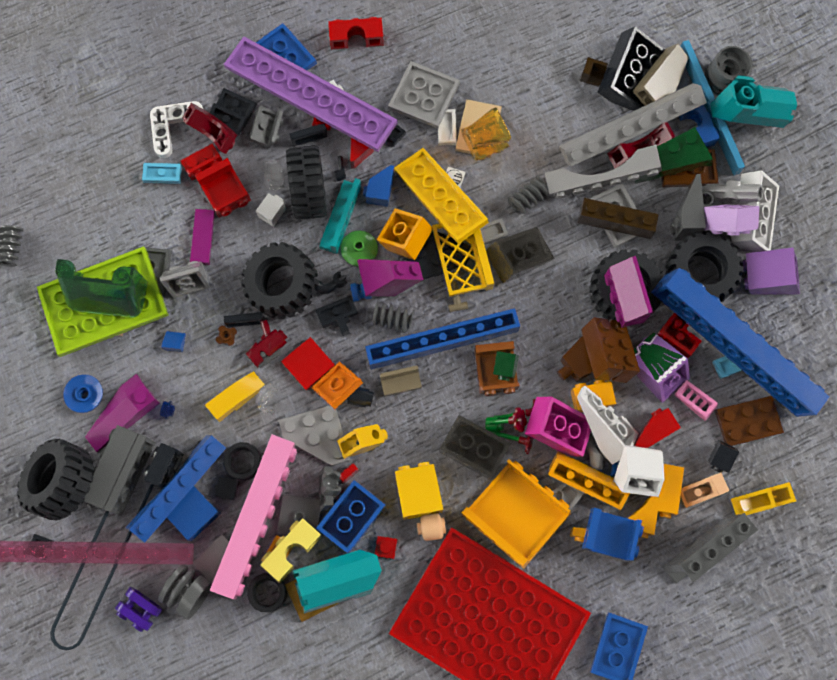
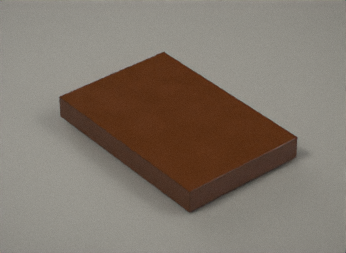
(683, 179)

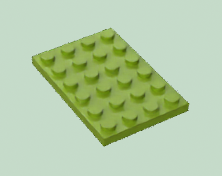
(77, 329)

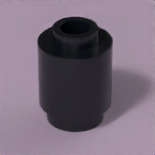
(361, 397)

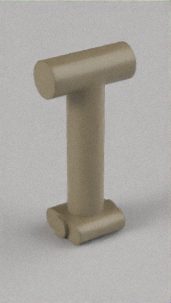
(458, 305)

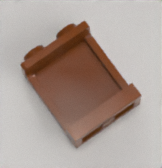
(485, 361)

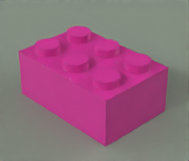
(559, 426)

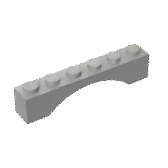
(643, 162)

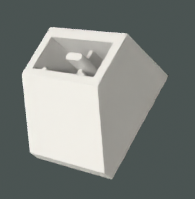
(640, 471)

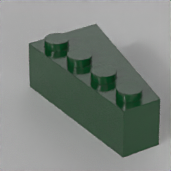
(681, 154)

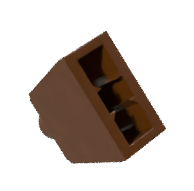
(576, 362)

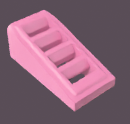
(700, 395)

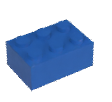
(351, 517)

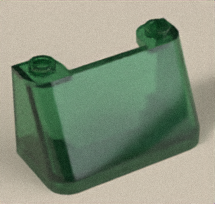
(117, 297)

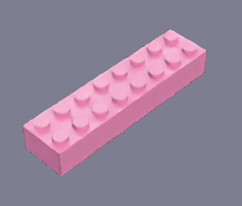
(253, 517)

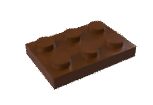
(749, 421)

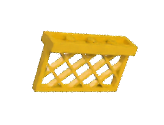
(480, 258)

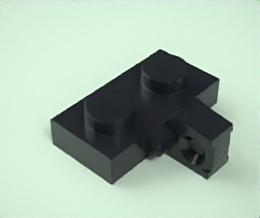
(337, 314)

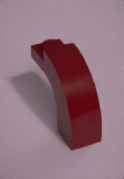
(211, 127)
(625, 151)

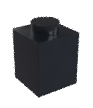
(723, 457)

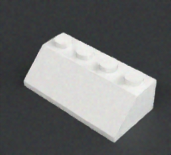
(760, 238)

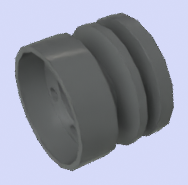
(727, 66)
(182, 590)

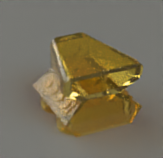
(486, 135)

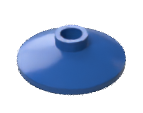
(76, 387)

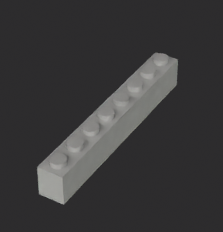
(633, 124)

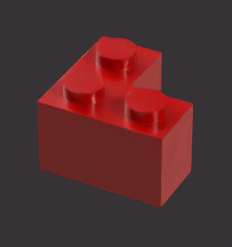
(678, 336)

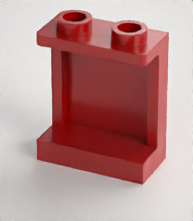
(223, 188)

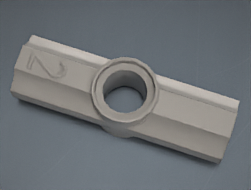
(734, 192)

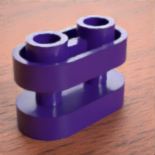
(126, 610)

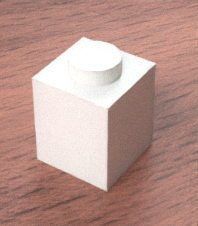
(271, 209)

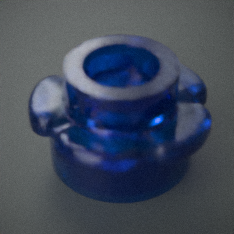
(167, 409)

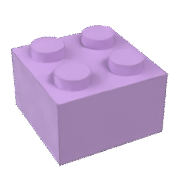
(731, 219)

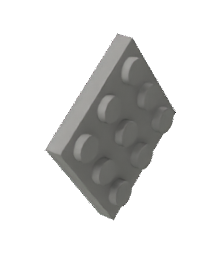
(424, 94)

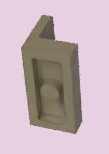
(400, 381)

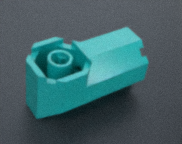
(754, 104)
(337, 579)

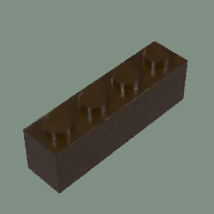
(618, 218)

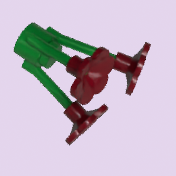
(496, 423)

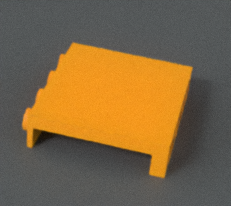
(517, 513)

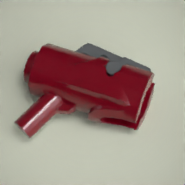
(269, 346)

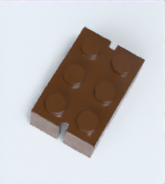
(610, 350)

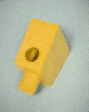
(368, 438)

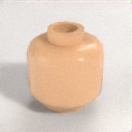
(431, 527)

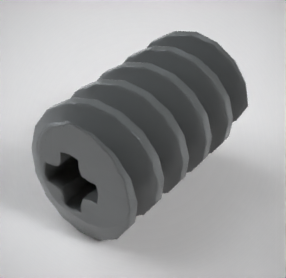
(528, 195)
(8, 241)
(392, 317)

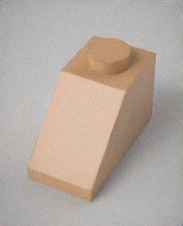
(704, 490)

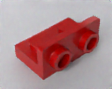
(201, 160)

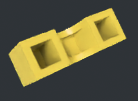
(301, 535)

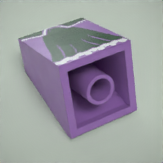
(661, 366)

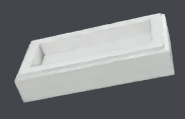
(447, 129)

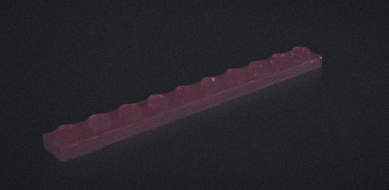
(96, 552)

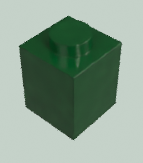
(505, 365)

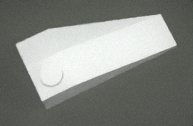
(607, 428)

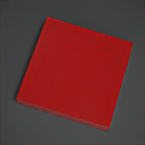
(308, 363)

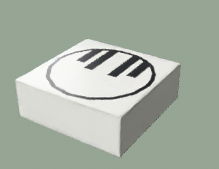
(456, 175)

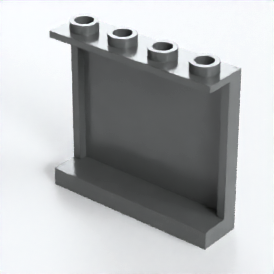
(710, 548)

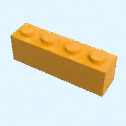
(587, 480)

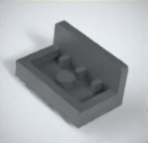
(266, 127)

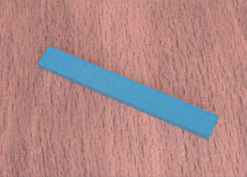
(725, 138)

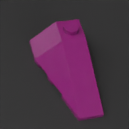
(125, 408)

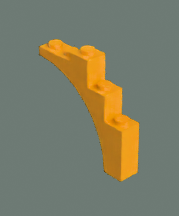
(666, 504)

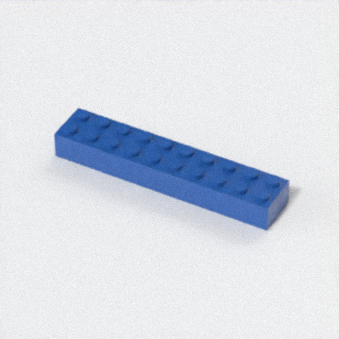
(740, 343)

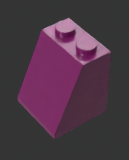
(388, 276)

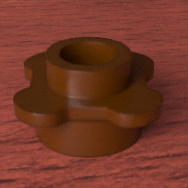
(226, 340)

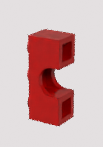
(342, 30)

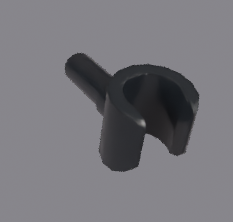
(340, 174)

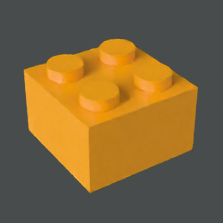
(405, 234)

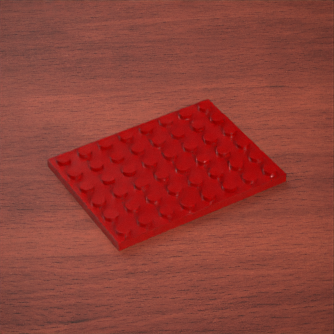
(487, 617)

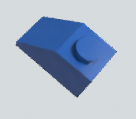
(379, 187)

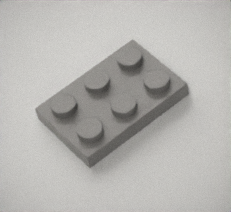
(617, 196)

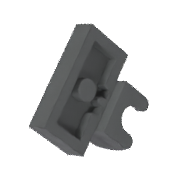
(328, 488)

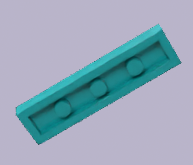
(340, 216)

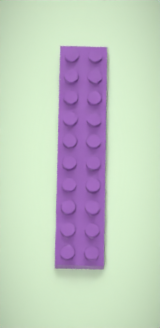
(311, 94)

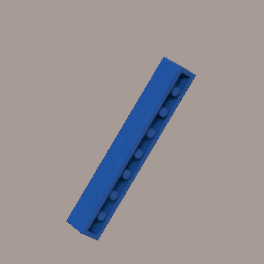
(442, 338)

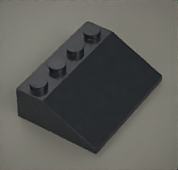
(628, 65)

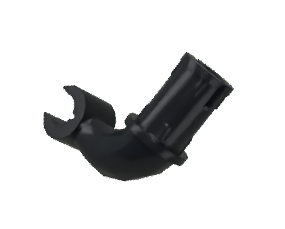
(331, 286)

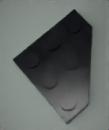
(429, 257)

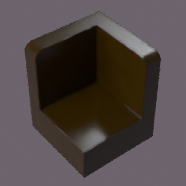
(593, 72)

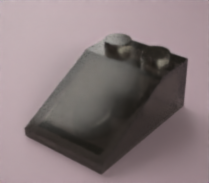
(519, 254)

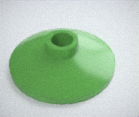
(352, 254)

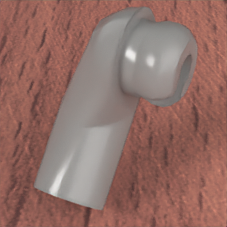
(595, 455)

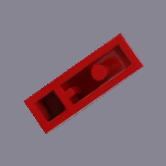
(657, 428)

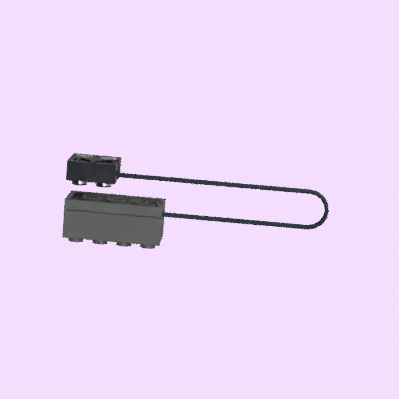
(113, 486)

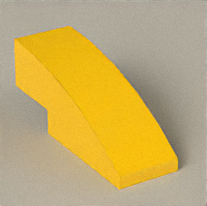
(234, 396)
(763, 499)

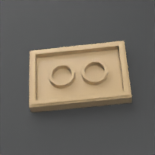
(472, 112)

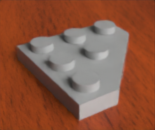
(316, 434)

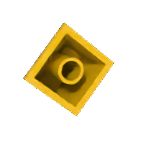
(418, 490)

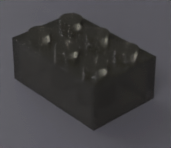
(474, 447)

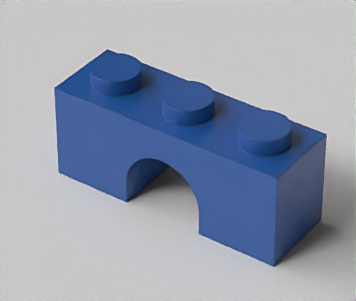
(705, 127)

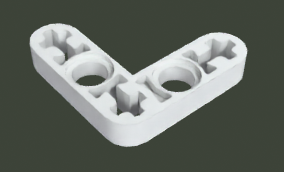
(166, 119)

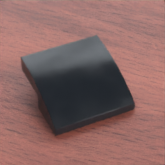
(233, 110)

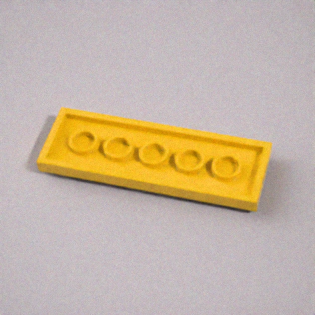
(441, 195)

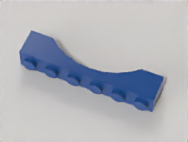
(158, 509)

